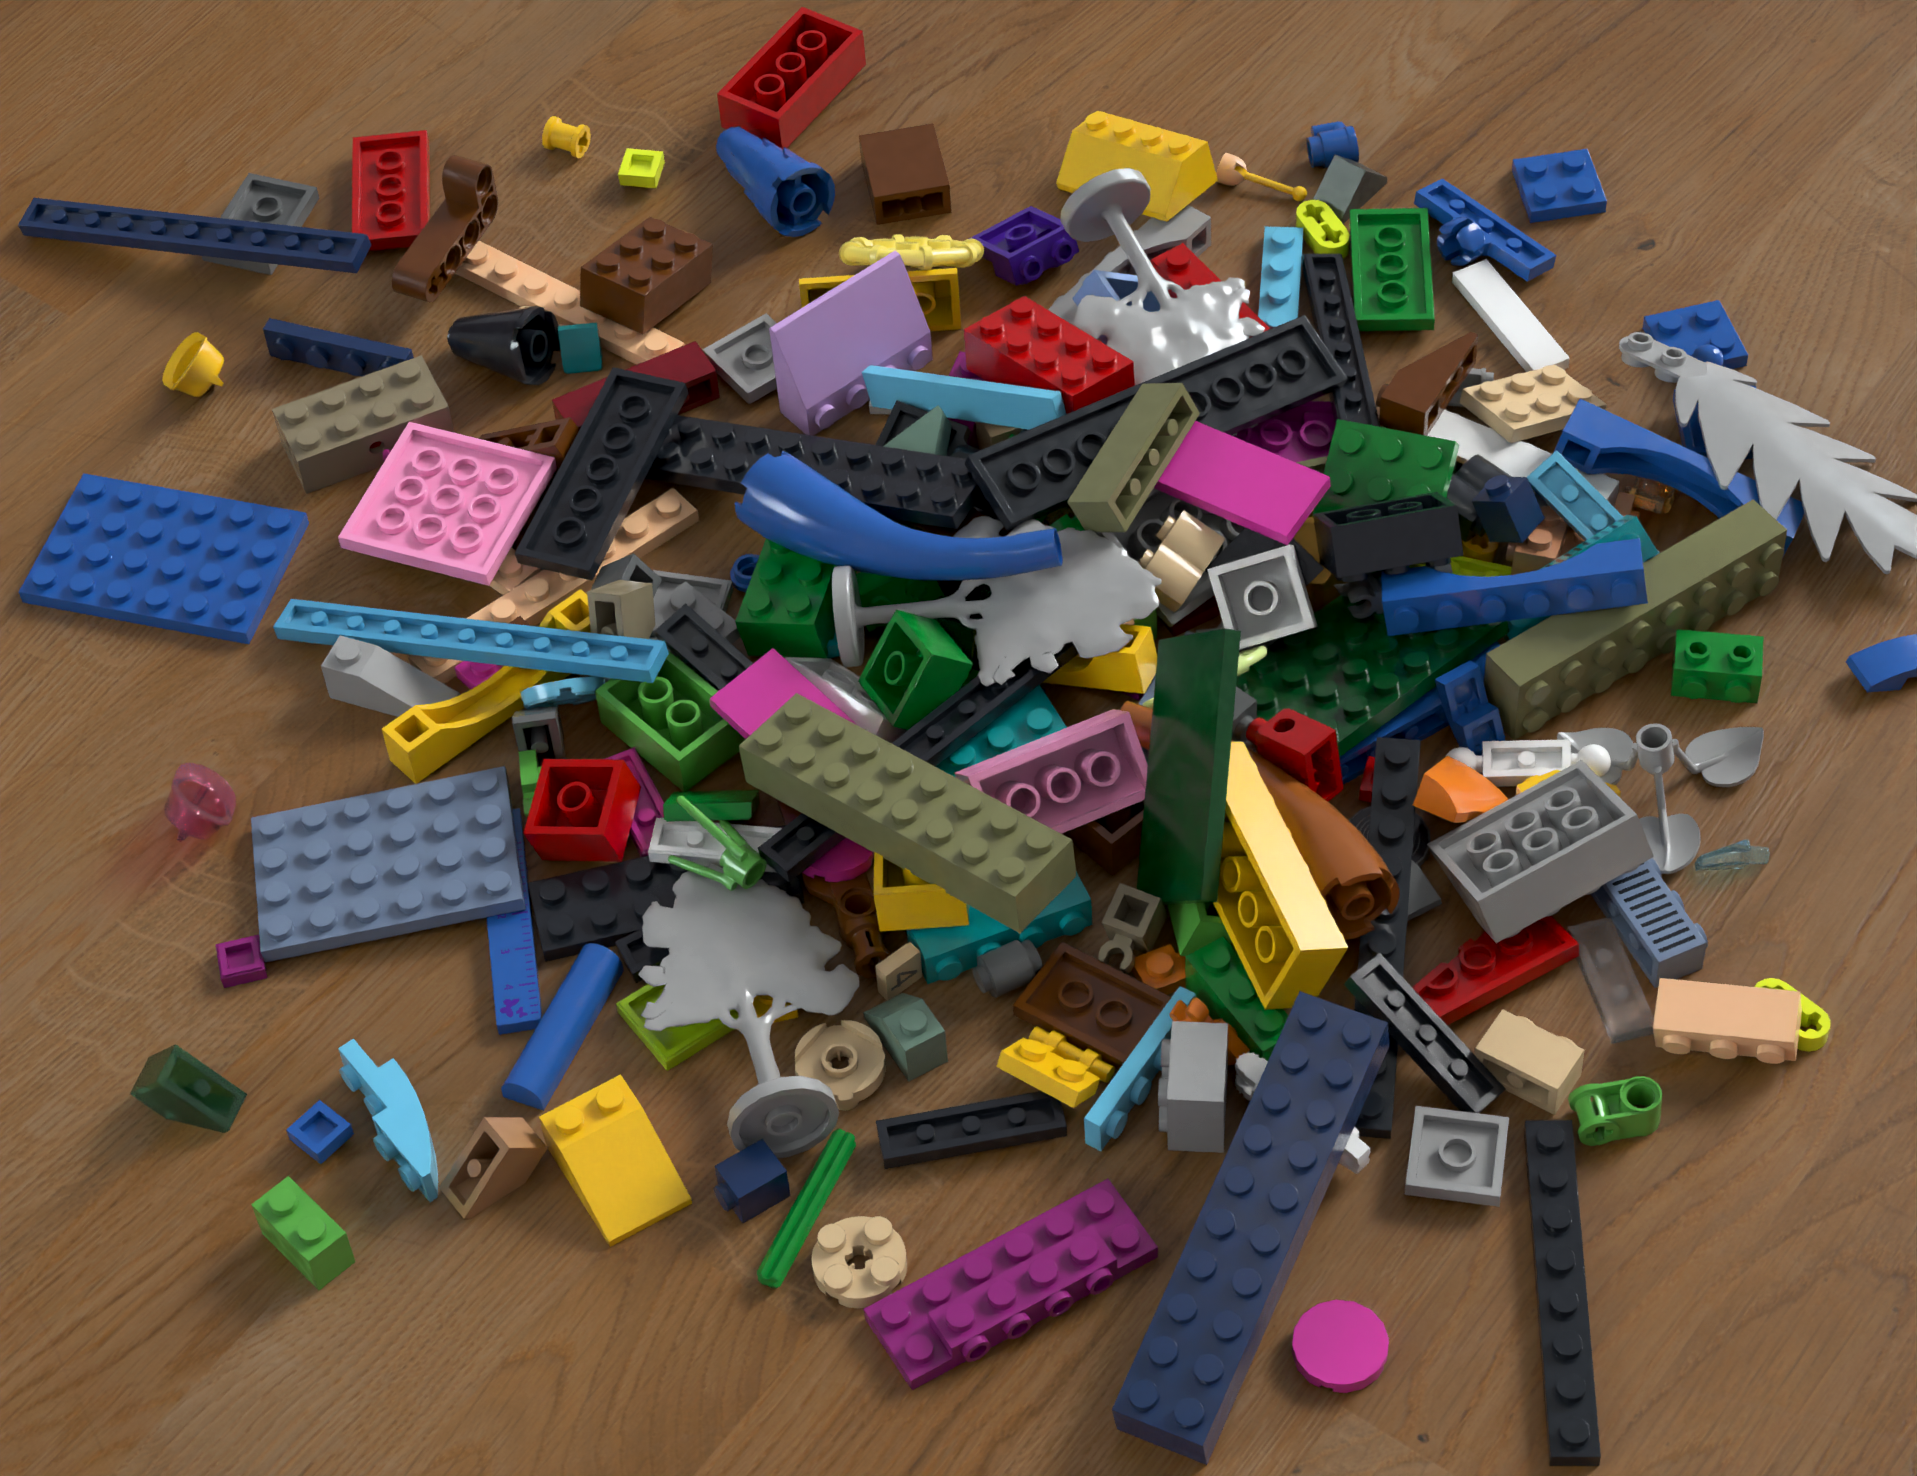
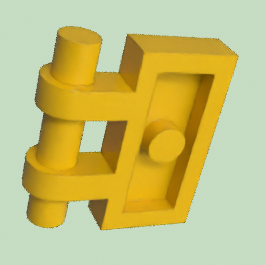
(1056, 1066)

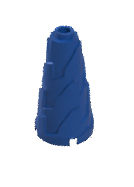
(777, 181)

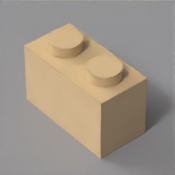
(1530, 1060)

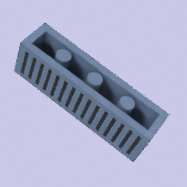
(1653, 923)

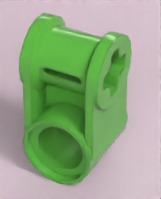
(1614, 1109)

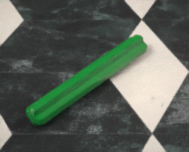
(806, 1209)

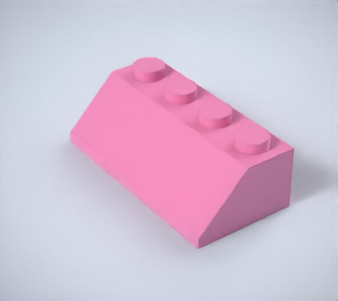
(1068, 774)

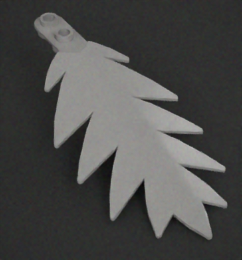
(1746, 419)

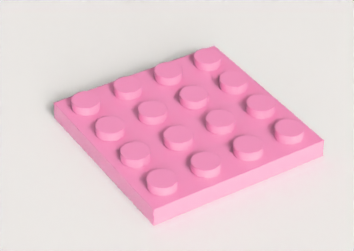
(448, 503)

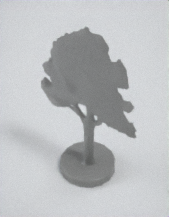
(1185, 326)
(1026, 611)
(720, 958)

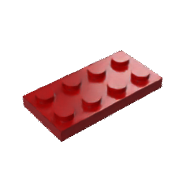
(391, 188)

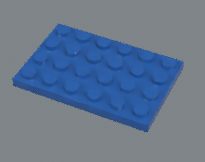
(165, 558)

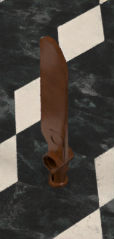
(854, 909)

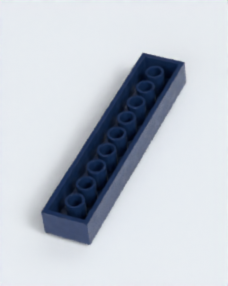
(1251, 1228)

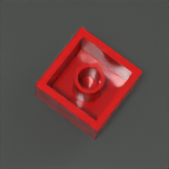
(582, 810)

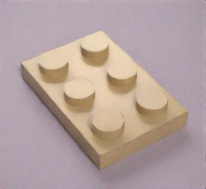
(1527, 402)

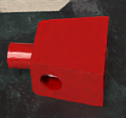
(1300, 748)

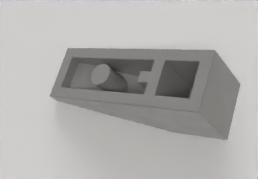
(377, 679)

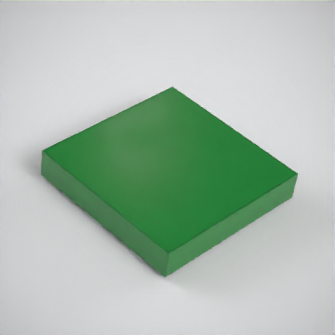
(714, 805)

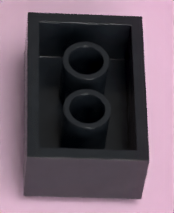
(1388, 536)

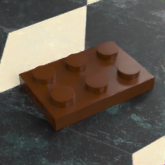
(1090, 1004)

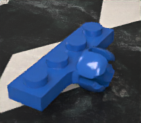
(1477, 232)

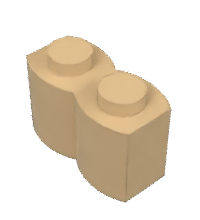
(1180, 557)

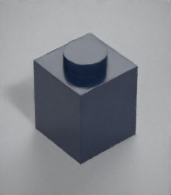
(1508, 509)
(751, 1181)

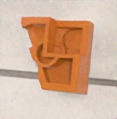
(1456, 792)

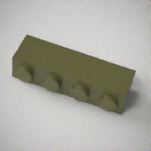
(1133, 457)

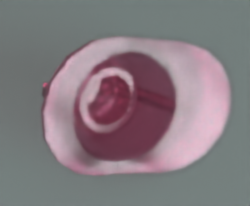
(199, 802)

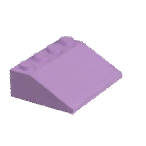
(839, 335)

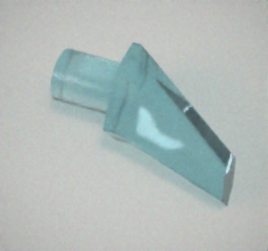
(1733, 857)

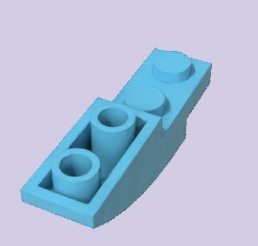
(396, 1117)

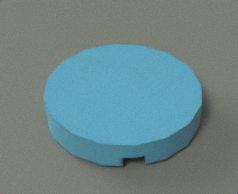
(562, 692)

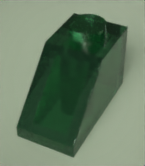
(187, 1091)

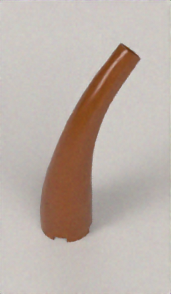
(1337, 854)

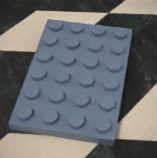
(386, 864)

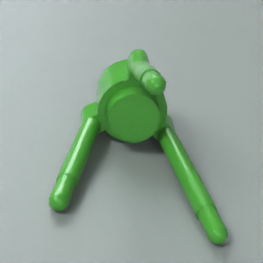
(739, 861)

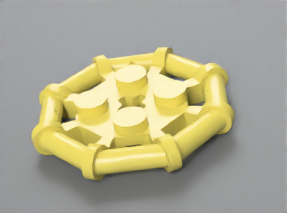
(914, 251)

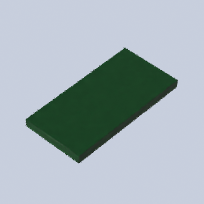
(1188, 766)

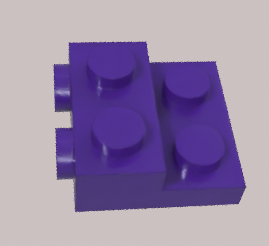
(1027, 245)

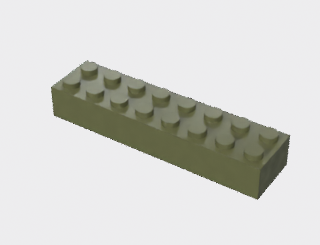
(1586, 651)
(909, 812)

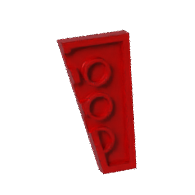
(1491, 969)

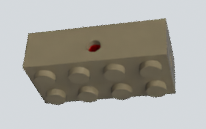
(351, 424)

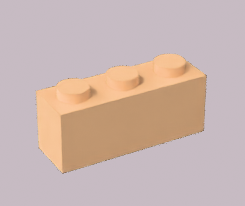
(1727, 1020)

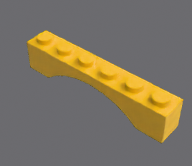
(439, 731)

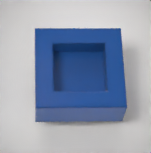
(320, 1132)

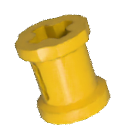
(566, 137)

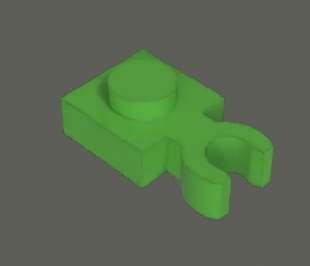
(529, 776)

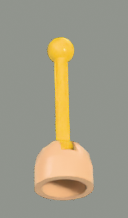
(1233, 171)

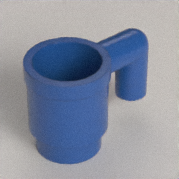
(1331, 140)

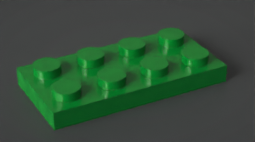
(1391, 269)

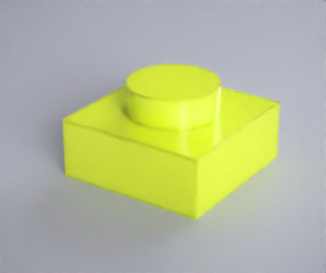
(641, 168)

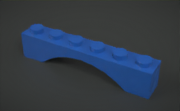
(1609, 444)
(1436, 600)

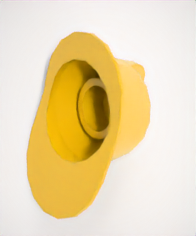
(194, 366)

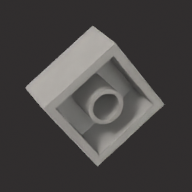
(1194, 1086)

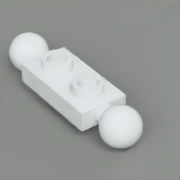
(1515, 761)

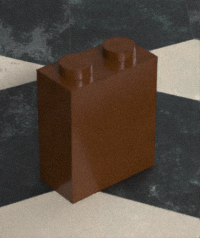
(905, 174)

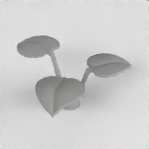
(1722, 756)

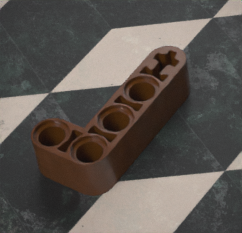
(450, 232)

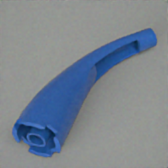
(824, 522)

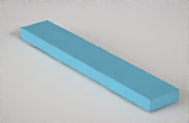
(964, 397)

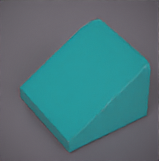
(580, 348)

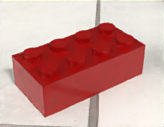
(792, 77)
(1043, 351)

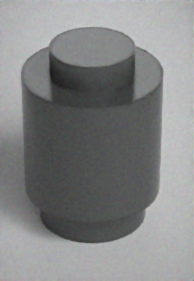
(1007, 967)

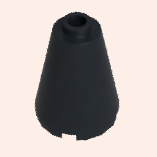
(509, 342)

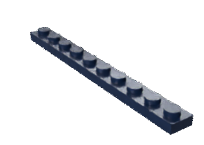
(196, 235)

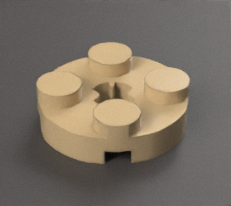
(849, 1040)
(854, 1237)

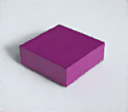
(240, 961)

